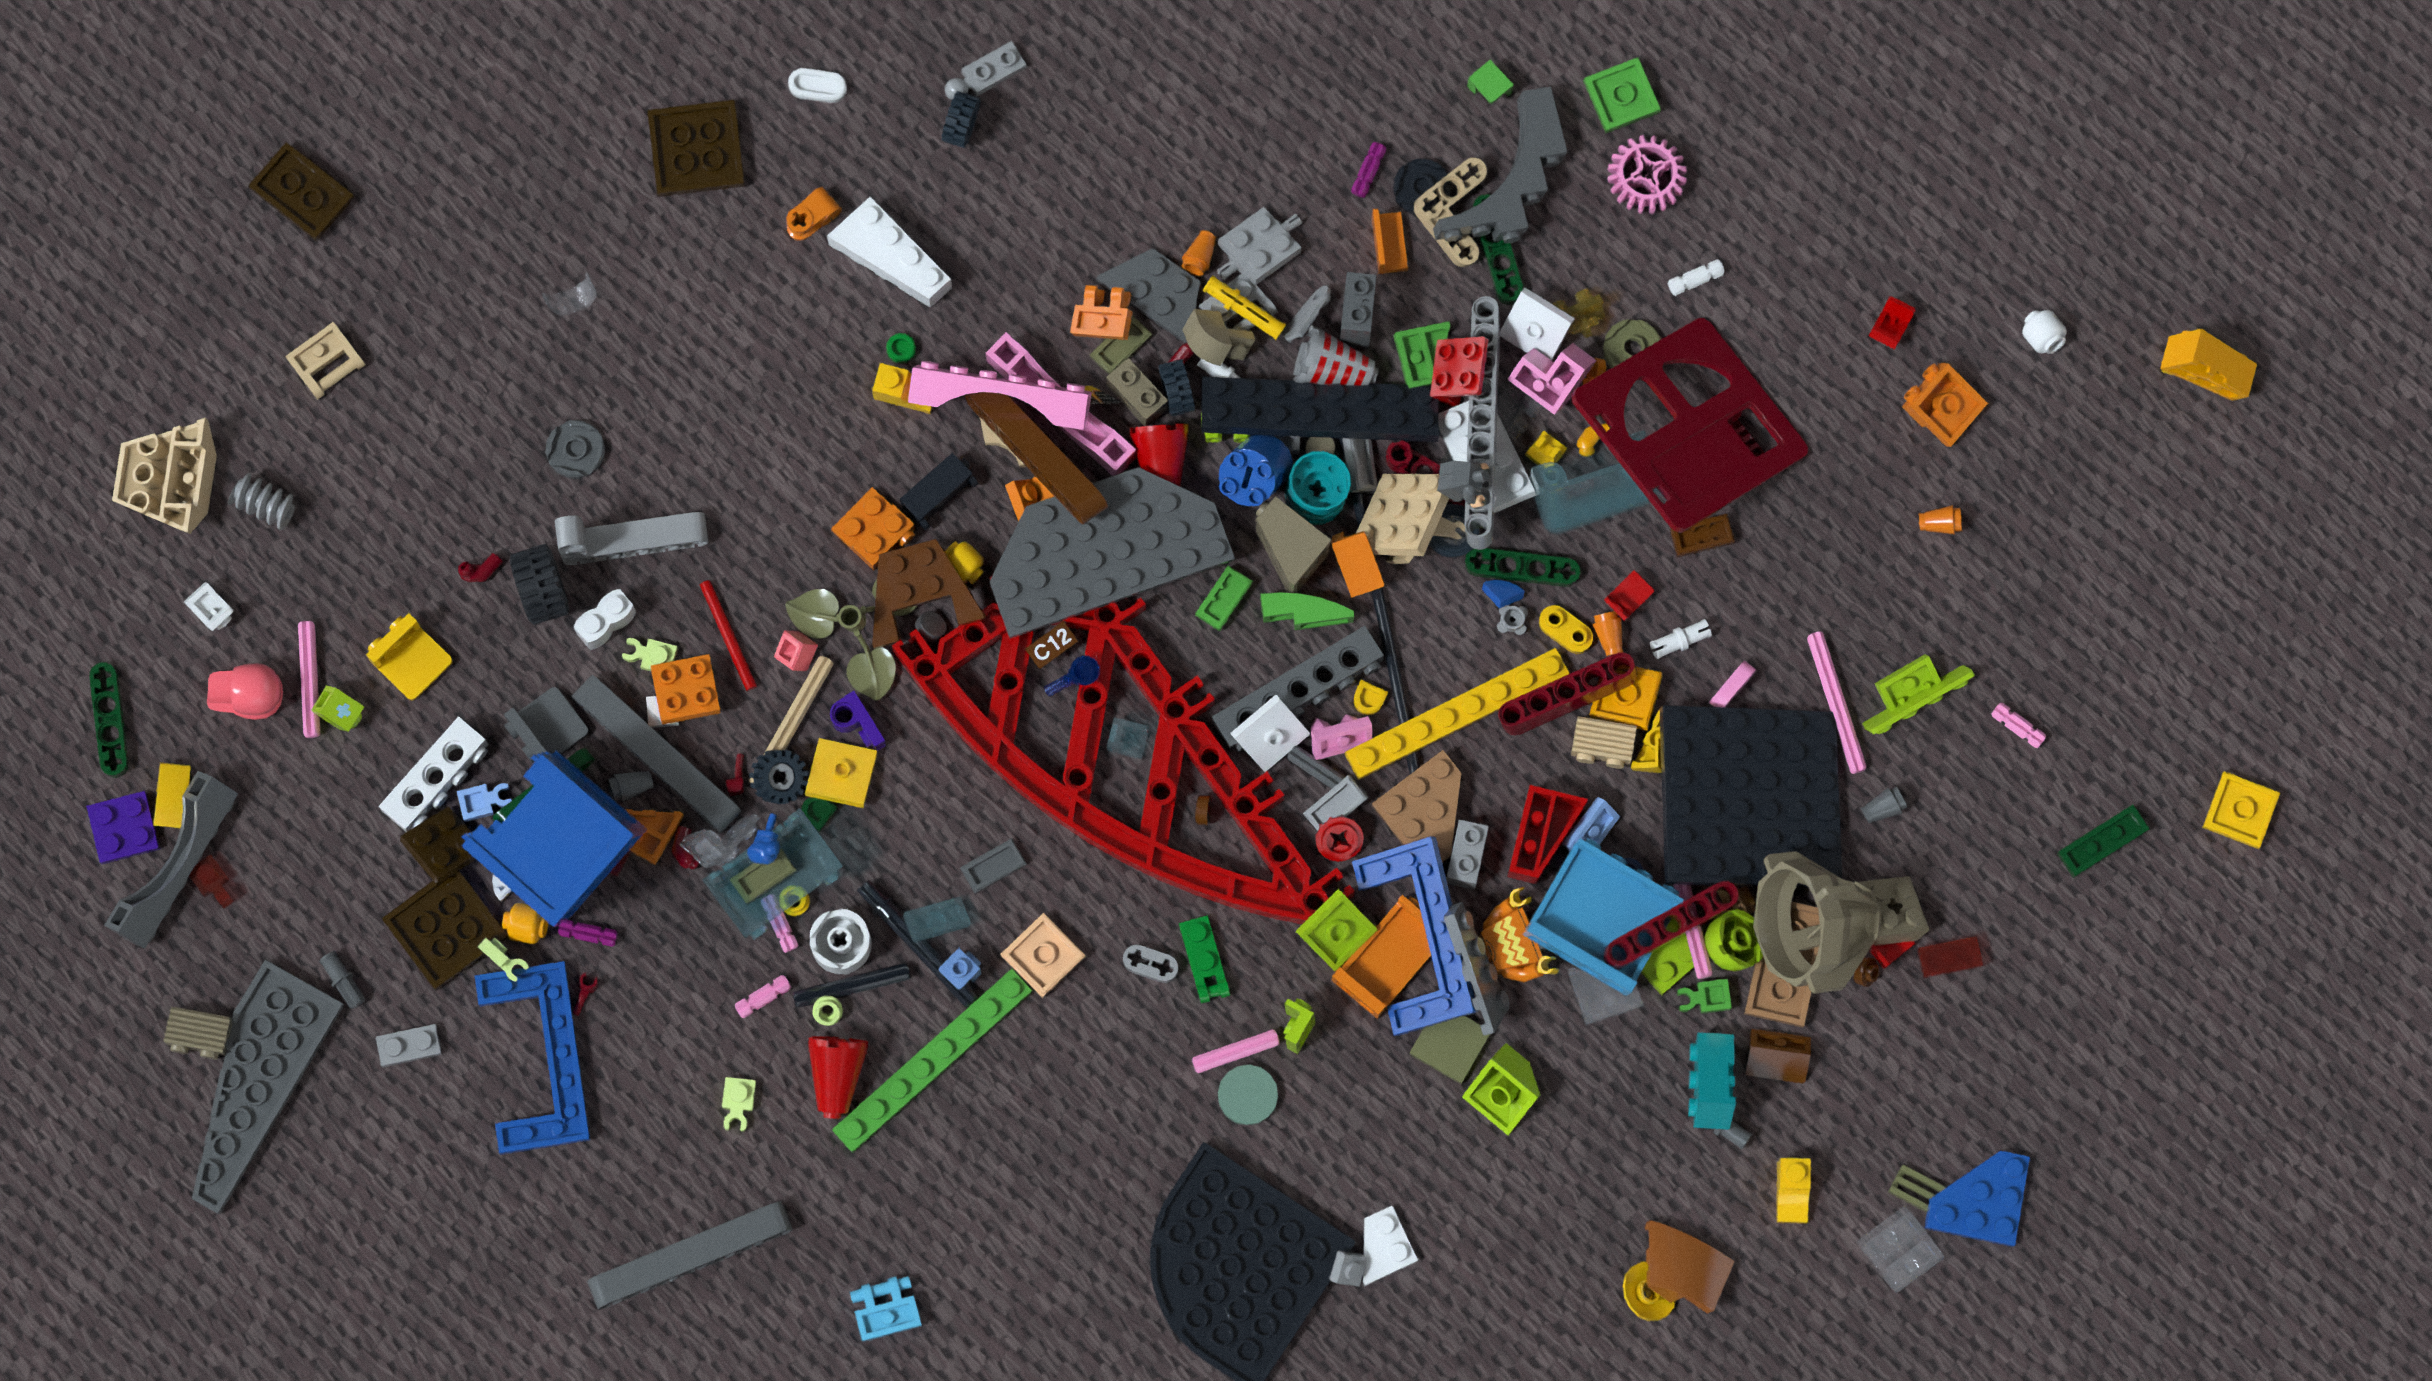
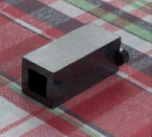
(937, 489)

